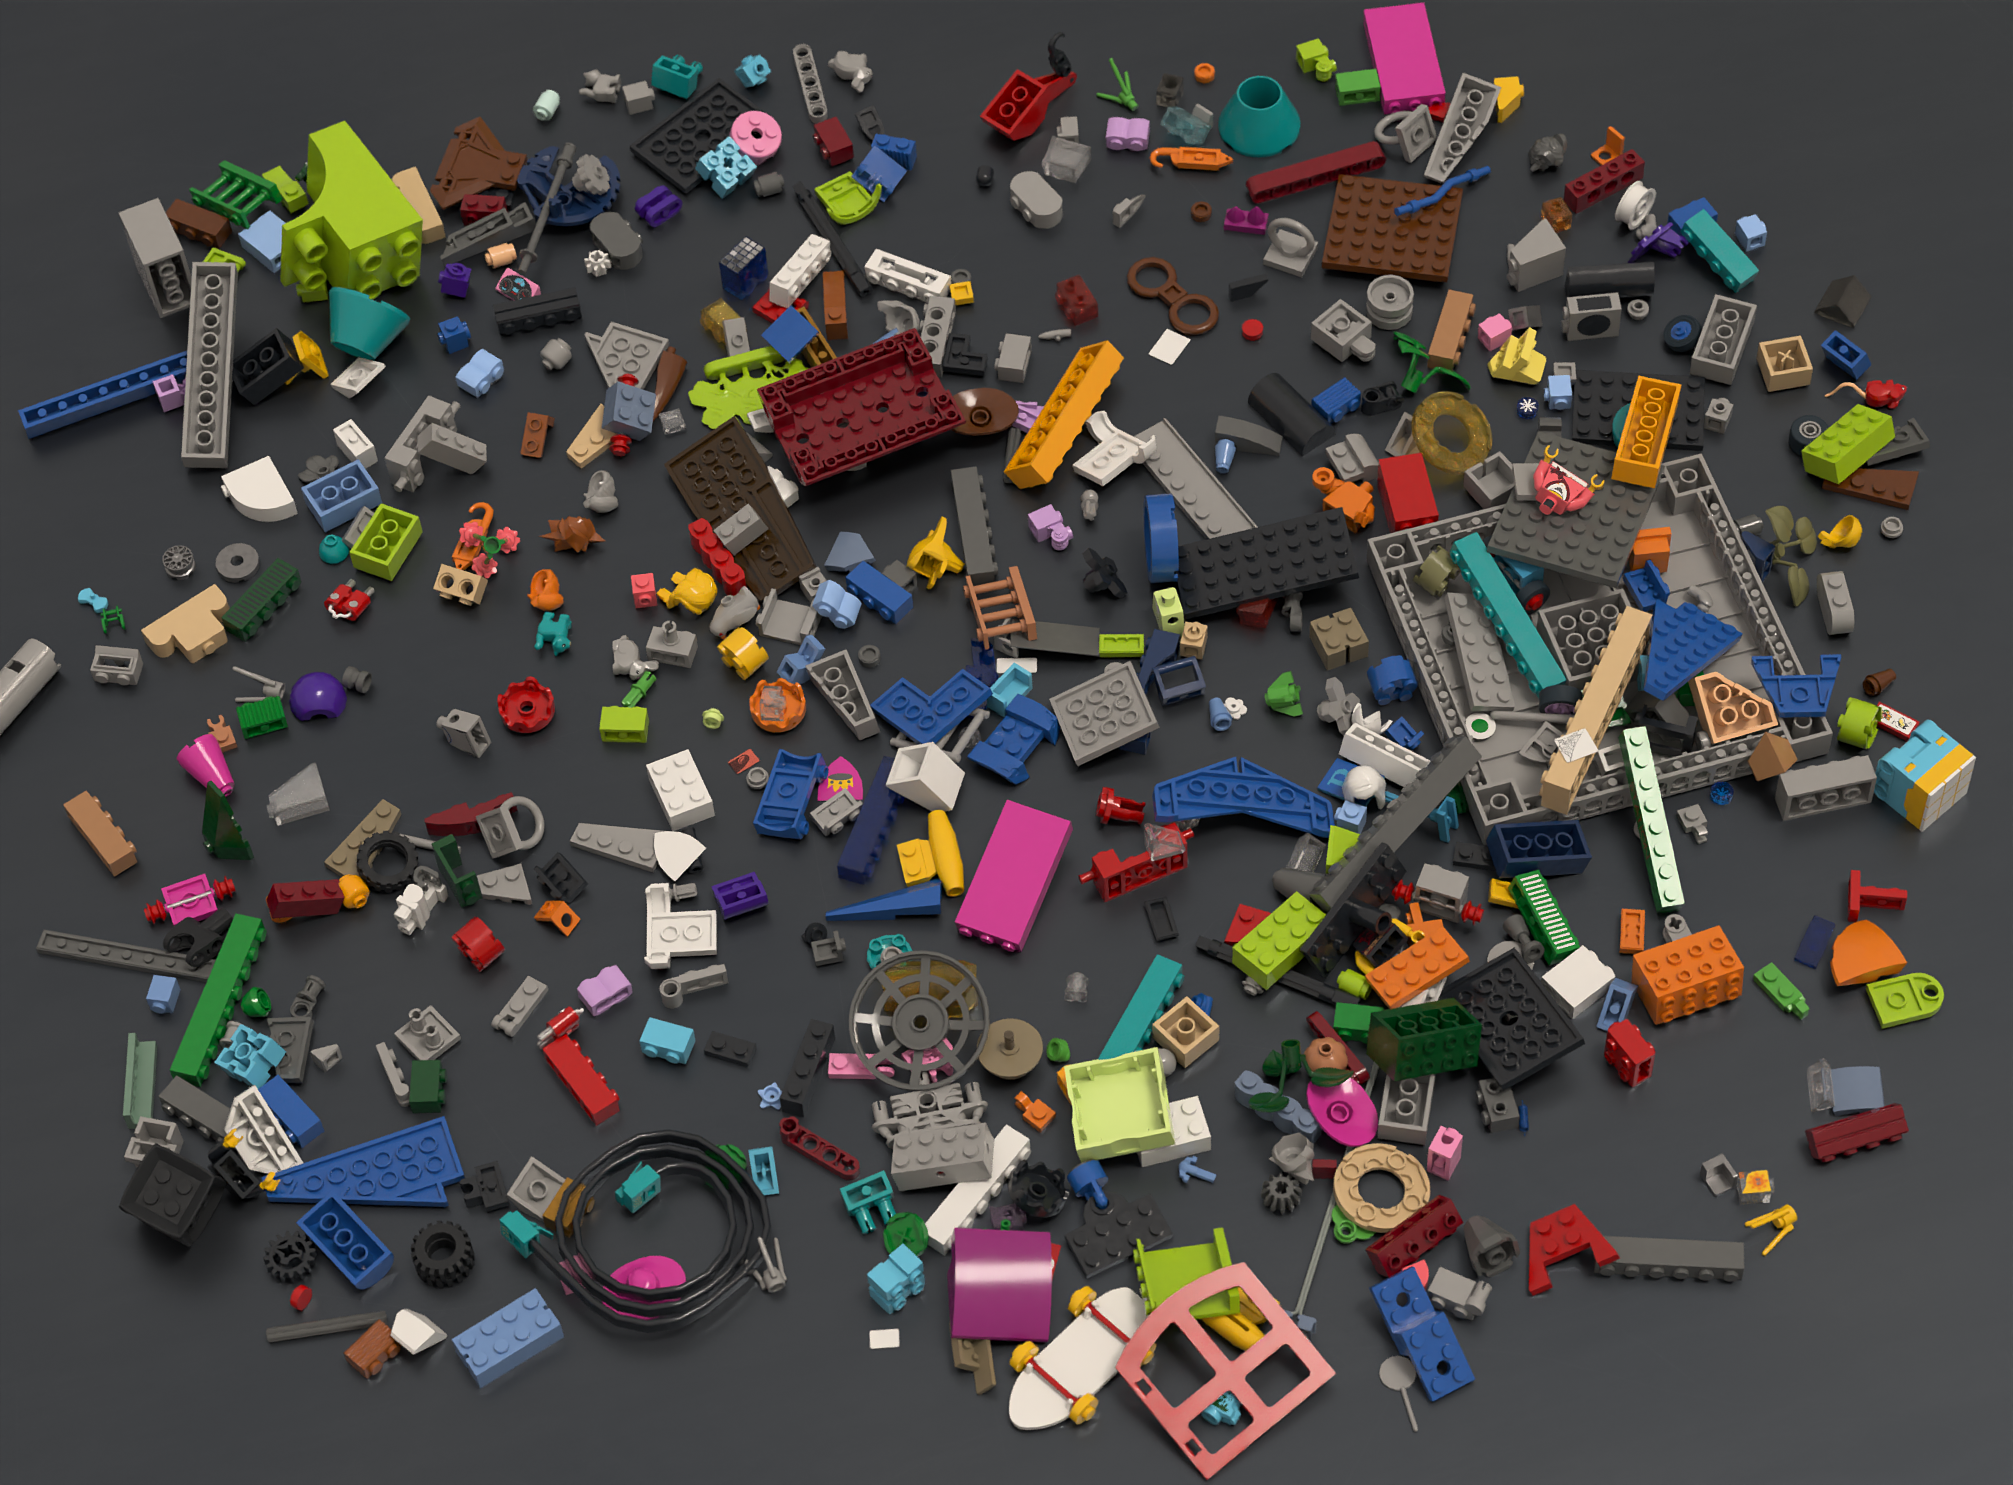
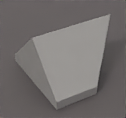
(1402, 438)

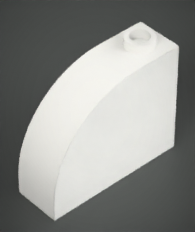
(259, 492)

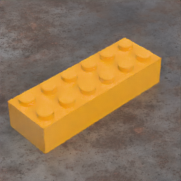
(1646, 432)

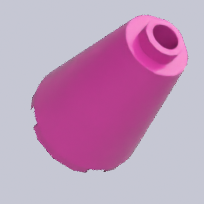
(207, 763)

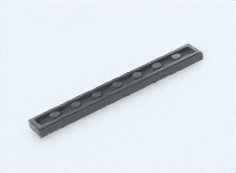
(122, 955)

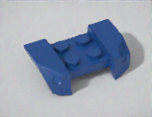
(1016, 738)

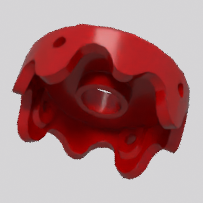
(526, 694)

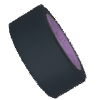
(1559, 699)

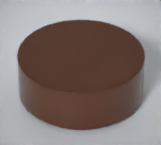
(1201, 211)

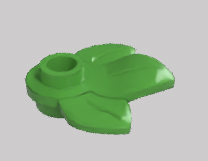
(1343, 1223)

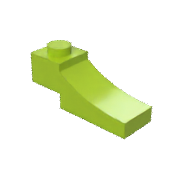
(290, 190)

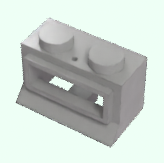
(116, 674)

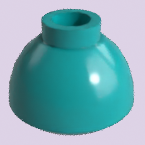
(333, 549)

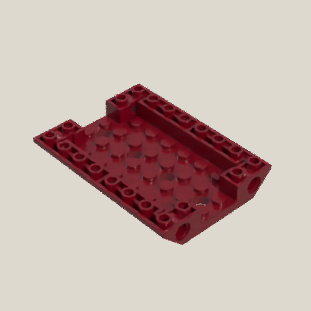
(851, 393)

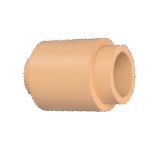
(500, 255)

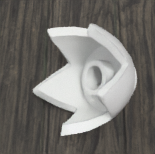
(1372, 722)

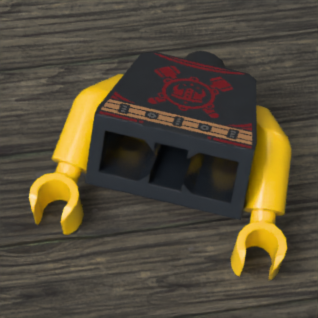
(1377, 949)

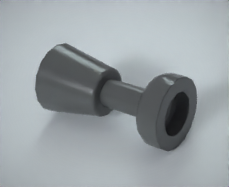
(1517, 929)

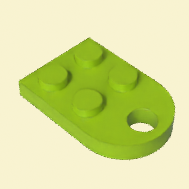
(1904, 999)

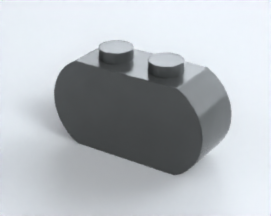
(617, 238)

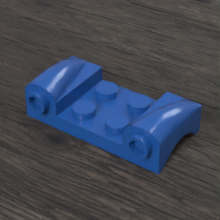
(788, 794)

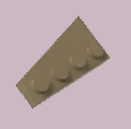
(344, 858)

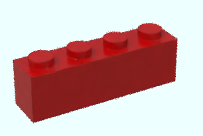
(581, 1079)

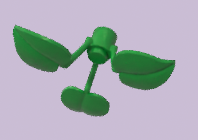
(1414, 377)

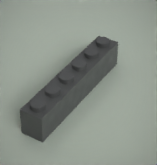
(972, 525)
(1675, 1258)

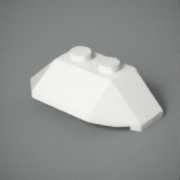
(264, 1142)

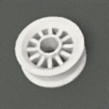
(1635, 205)

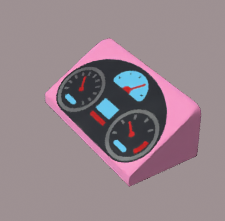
(516, 286)

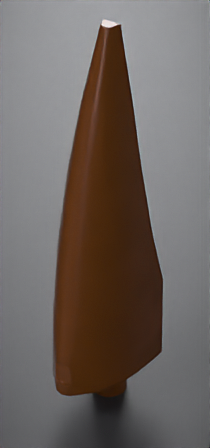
(668, 377)

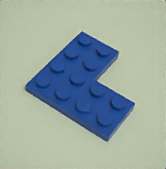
(932, 717)

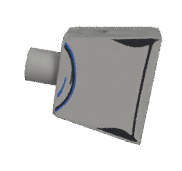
(465, 732)

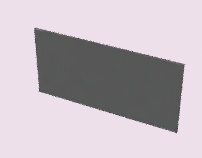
(1059, 638)

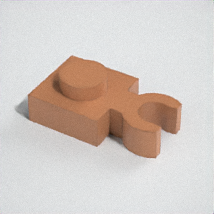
(222, 734)

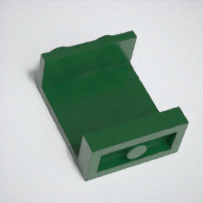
(448, 857)

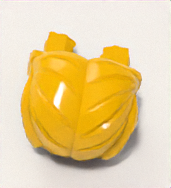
(693, 591)

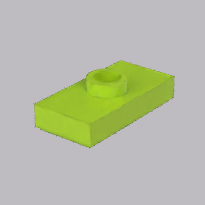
(1121, 645)

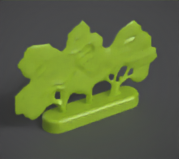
(742, 395)

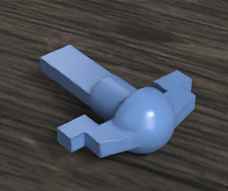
(1186, 1167)

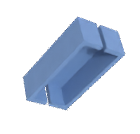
(508, 1338)

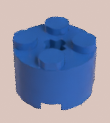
(1392, 680)

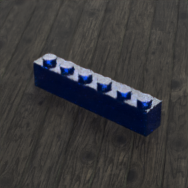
(870, 828)

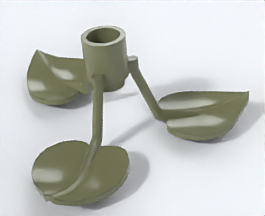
(1782, 525)

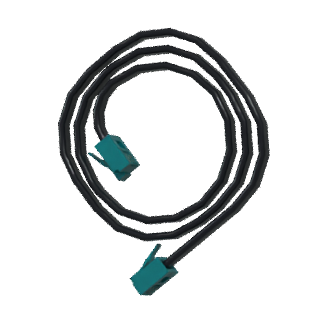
(634, 1193)

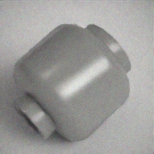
(555, 354)

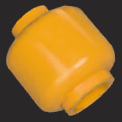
(354, 891)

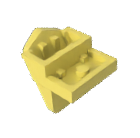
(1518, 360)

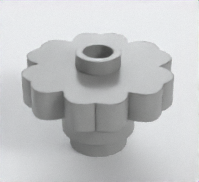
(591, 175)

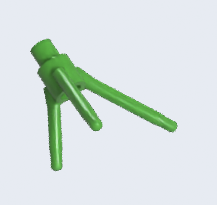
(1126, 95)

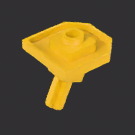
(309, 355)

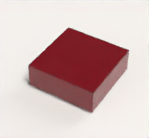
(1324, 1168)

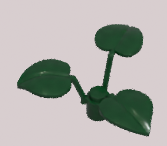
(1290, 1062)

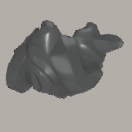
(1548, 152)

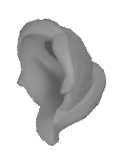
(899, 316)
(601, 493)

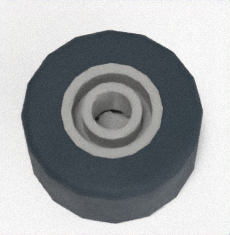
(1804, 431)

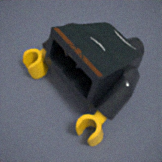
(233, 1171)

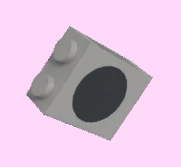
(1591, 316)

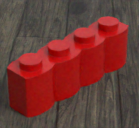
(716, 557)

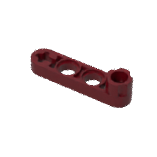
(1322, 1029)
(791, 1130)

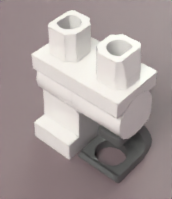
(419, 899)

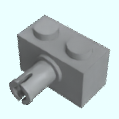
(671, 646)

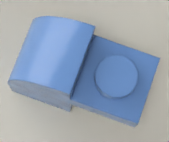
(793, 665)

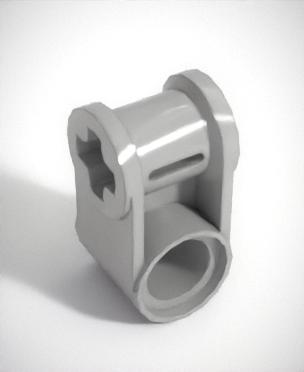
(1675, 928)

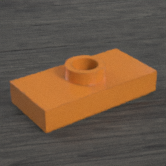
(1632, 931)

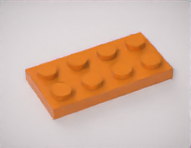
(1417, 968)

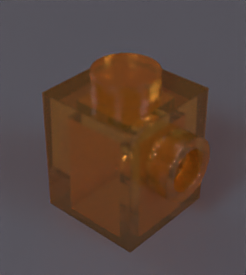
(1557, 214)

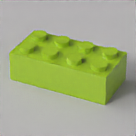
(1848, 443)
(1276, 942)

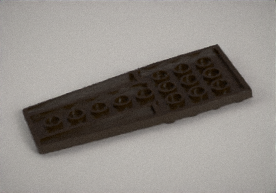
(721, 478)

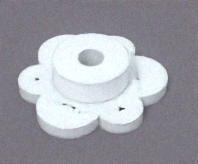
(1235, 707)

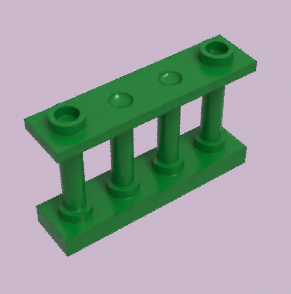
(240, 179)

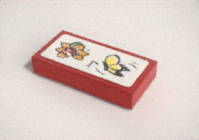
(1896, 722)

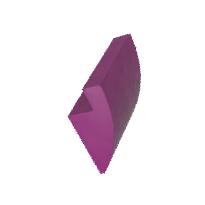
(1000, 1285)

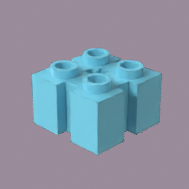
(737, 168)
(250, 1057)
(896, 1279)

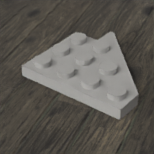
(626, 352)

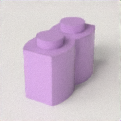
(1127, 133)
(604, 990)

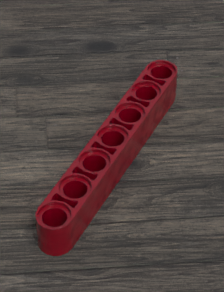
(1315, 172)

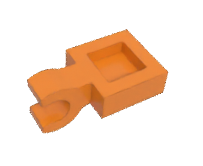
(1036, 1113)

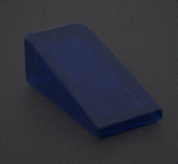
(1815, 941)

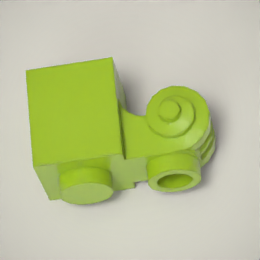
(1315, 56)

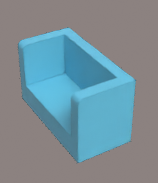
(1013, 682)

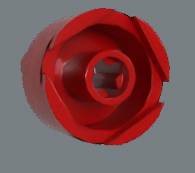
(478, 943)

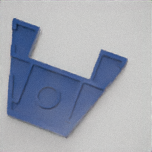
(1798, 693)

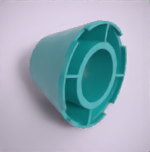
(1259, 118)
(362, 324)

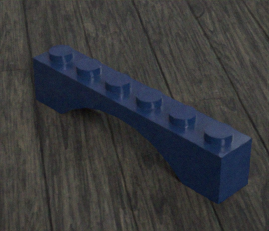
(1161, 649)

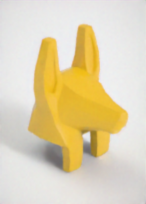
(933, 556)

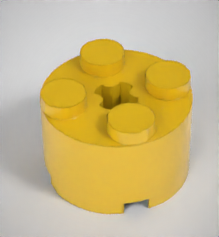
(742, 652)

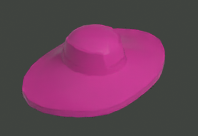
(1344, 1112)
(649, 1273)

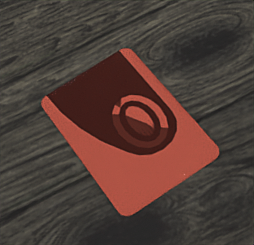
(743, 761)

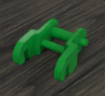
(119, 617)

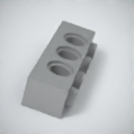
(936, 327)

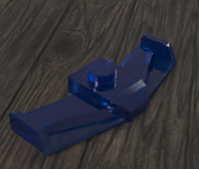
(984, 666)

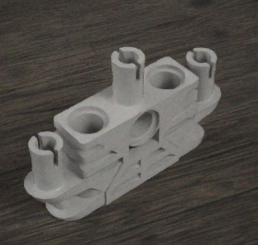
(945, 1111)

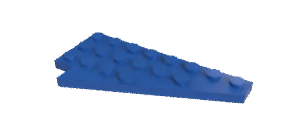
(1682, 646)
(389, 1170)

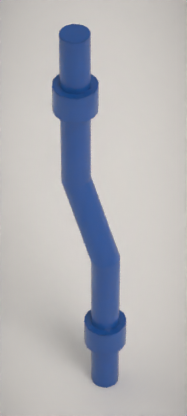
(1414, 205)

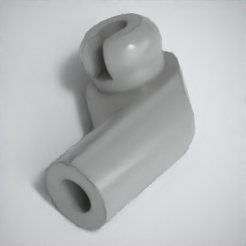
(1648, 228)
(1701, 595)

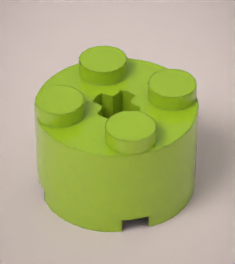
(1859, 723)

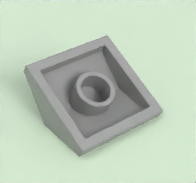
(535, 1188)

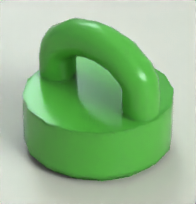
(1058, 1050)

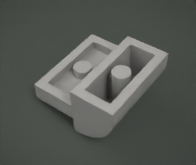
(1353, 459)

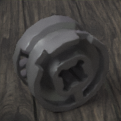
(179, 562)

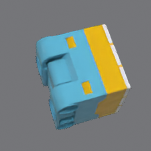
(1924, 775)

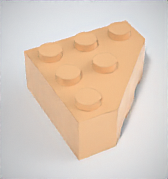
(1729, 708)

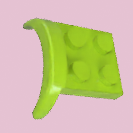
(847, 199)

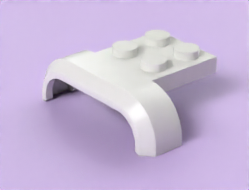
(1114, 452)
(676, 932)

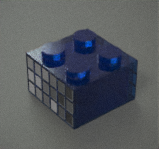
(744, 268)

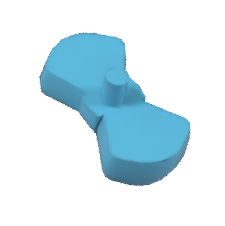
(97, 602)

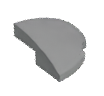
(1542, 744)

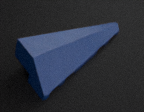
(913, 900)

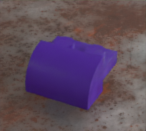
(740, 895)

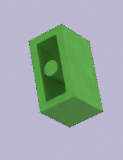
(1357, 87)

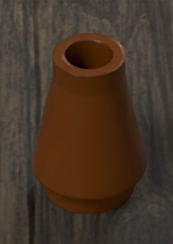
(1877, 682)

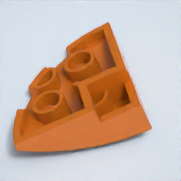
(1864, 954)

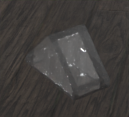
(1162, 842)

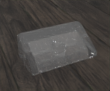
(1306, 853)
(1820, 1086)

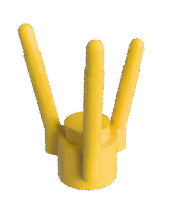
(1781, 1217)

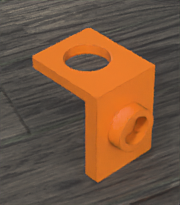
(1613, 146)
(554, 911)

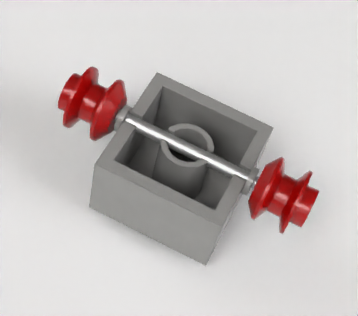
(1440, 895)

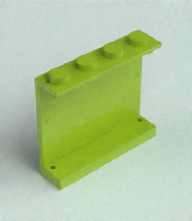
(1173, 1268)

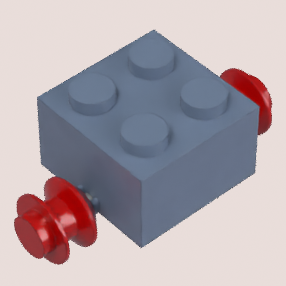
(627, 413)

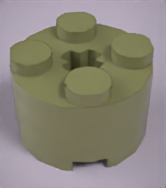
(1437, 572)

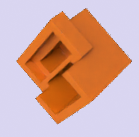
(1651, 545)

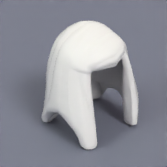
(1363, 783)

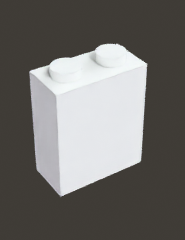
(1578, 981)

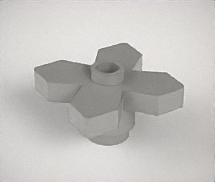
(1338, 706)

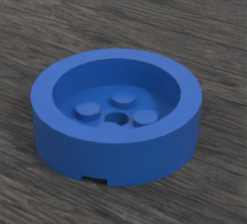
(1160, 538)

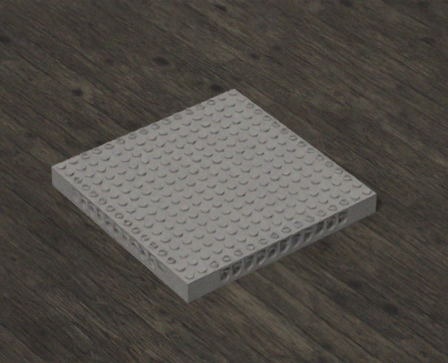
(1575, 629)

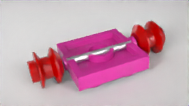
(189, 899)

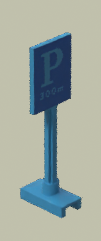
(1333, 781)

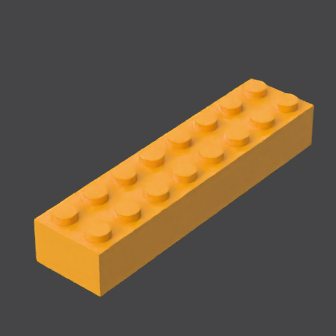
(1064, 415)

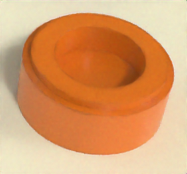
(1204, 73)

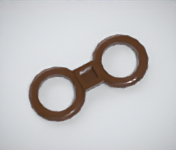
(1173, 295)

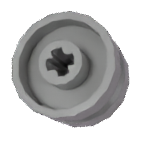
(1389, 302)

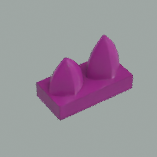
(1246, 221)

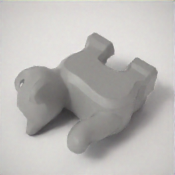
(603, 86)

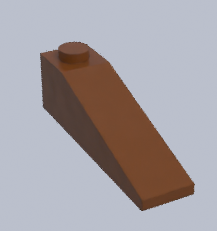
(835, 305)

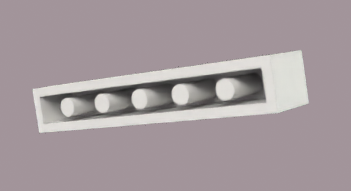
(972, 1197)

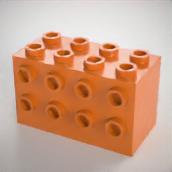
(1687, 975)

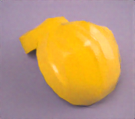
(1844, 534)

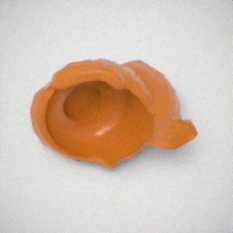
(545, 591)

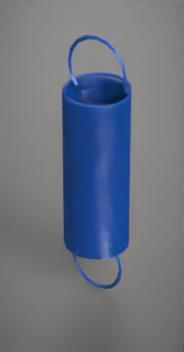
(1523, 1120)

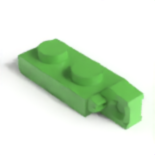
(1781, 990)

